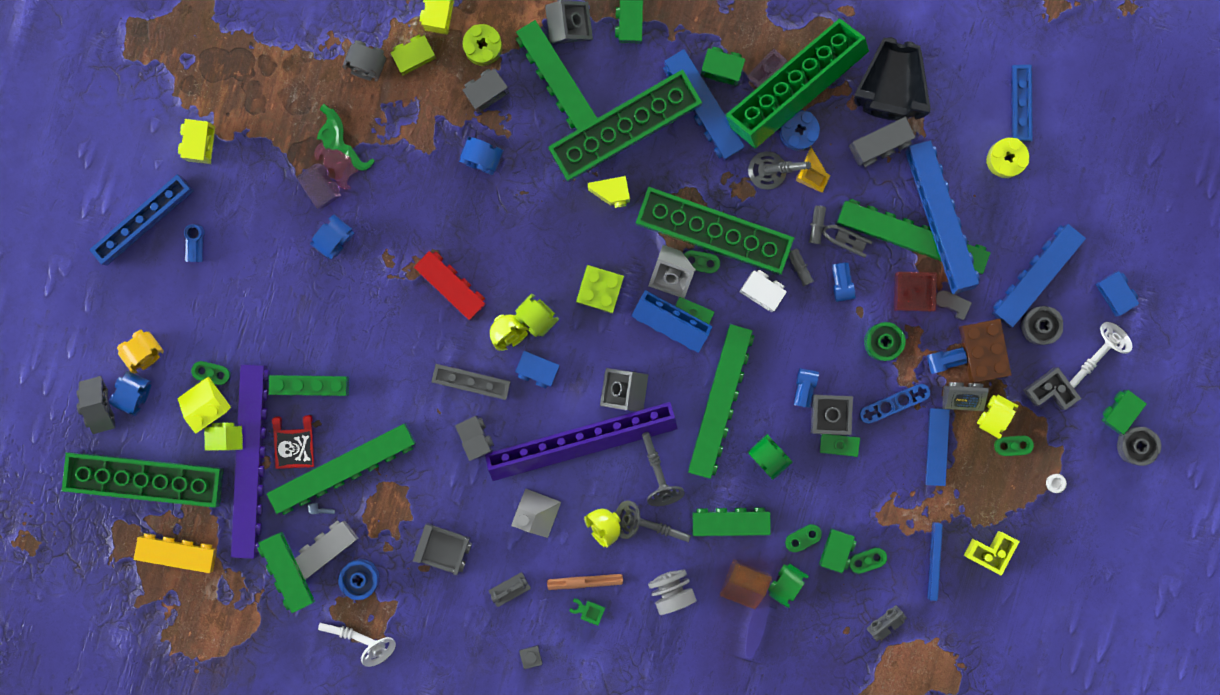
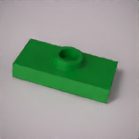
(695, 310)
(839, 445)

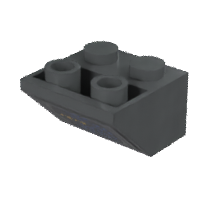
(964, 398)

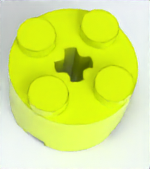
(1008, 147)
(998, 415)

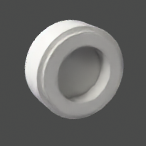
(1056, 483)

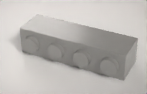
(325, 548)

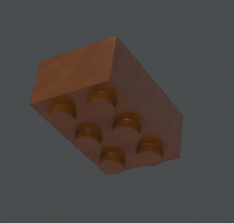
(985, 350)

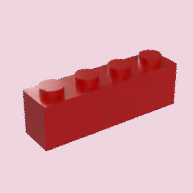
(449, 285)

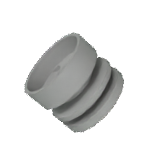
(672, 592)

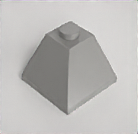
(672, 272)
(536, 513)

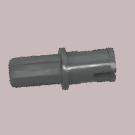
(817, 224)
(800, 267)

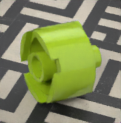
(477, 35)
(536, 316)

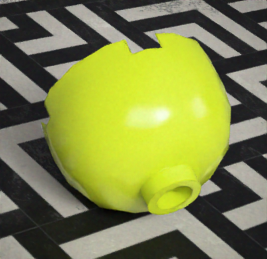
(507, 331)
(604, 526)

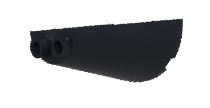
(895, 83)

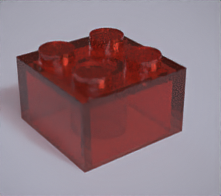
(915, 291)

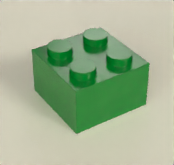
(722, 66)

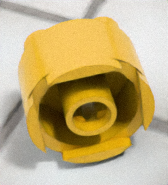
(140, 351)

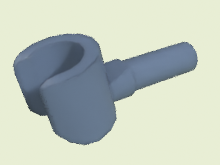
(314, 509)

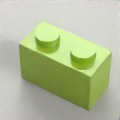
(413, 54)
(223, 437)

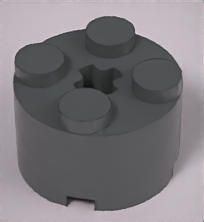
(364, 61)
(1053, 325)
(1144, 455)

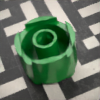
(876, 348)
(770, 457)
(787, 585)

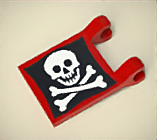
(293, 446)

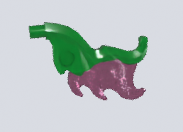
(336, 152)

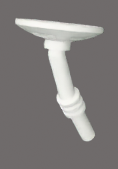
(1110, 342)
(374, 649)

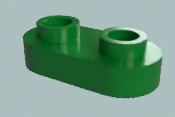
(701, 261)
(212, 371)
(1013, 445)
(803, 538)
(867, 560)

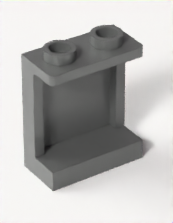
(442, 549)

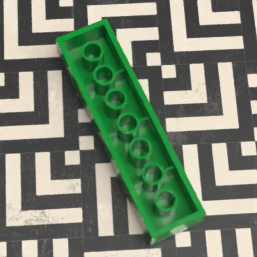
(797, 83)
(625, 125)
(714, 231)
(142, 479)

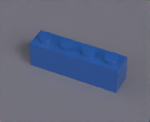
(671, 321)

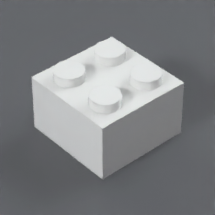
(763, 291)

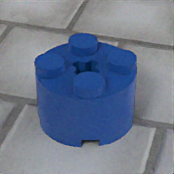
(793, 139)
(481, 155)
(331, 237)
(130, 393)
(366, 571)

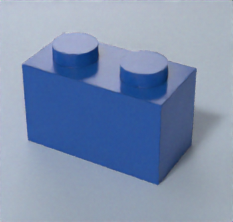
(1117, 293)
(537, 369)

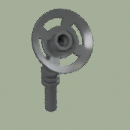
(777, 165)
(665, 495)
(635, 521)

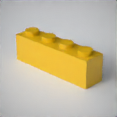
(175, 554)

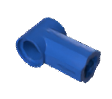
(194, 246)
(843, 287)
(942, 360)
(806, 384)

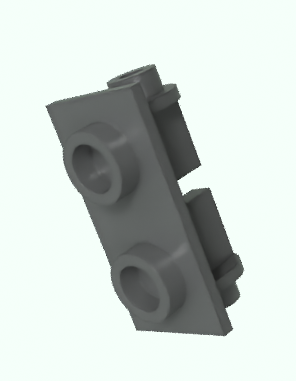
(509, 589)
(879, 628)

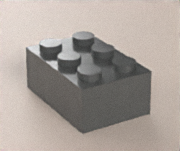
(882, 142)

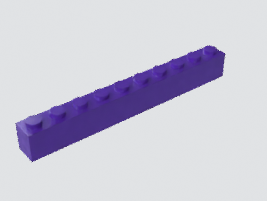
(580, 441)
(249, 461)

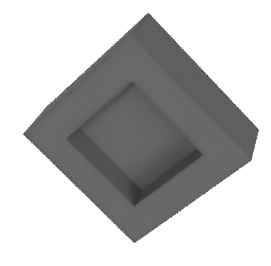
(530, 657)

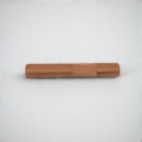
(583, 582)

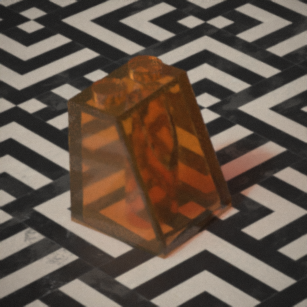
(745, 584)

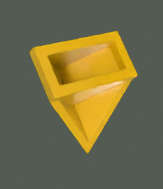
(816, 176)

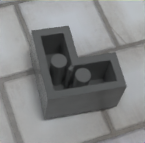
(1052, 385)
(94, 405)
(474, 438)

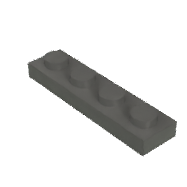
(471, 381)

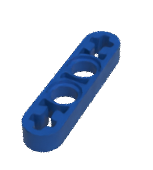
(893, 401)

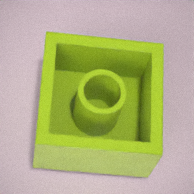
(599, 289)

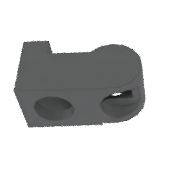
(954, 303)

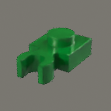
(590, 612)

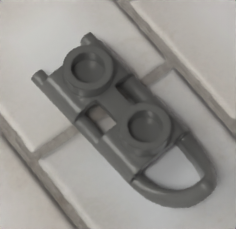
(843, 237)

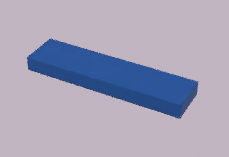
(1022, 102)
(937, 447)
(935, 558)

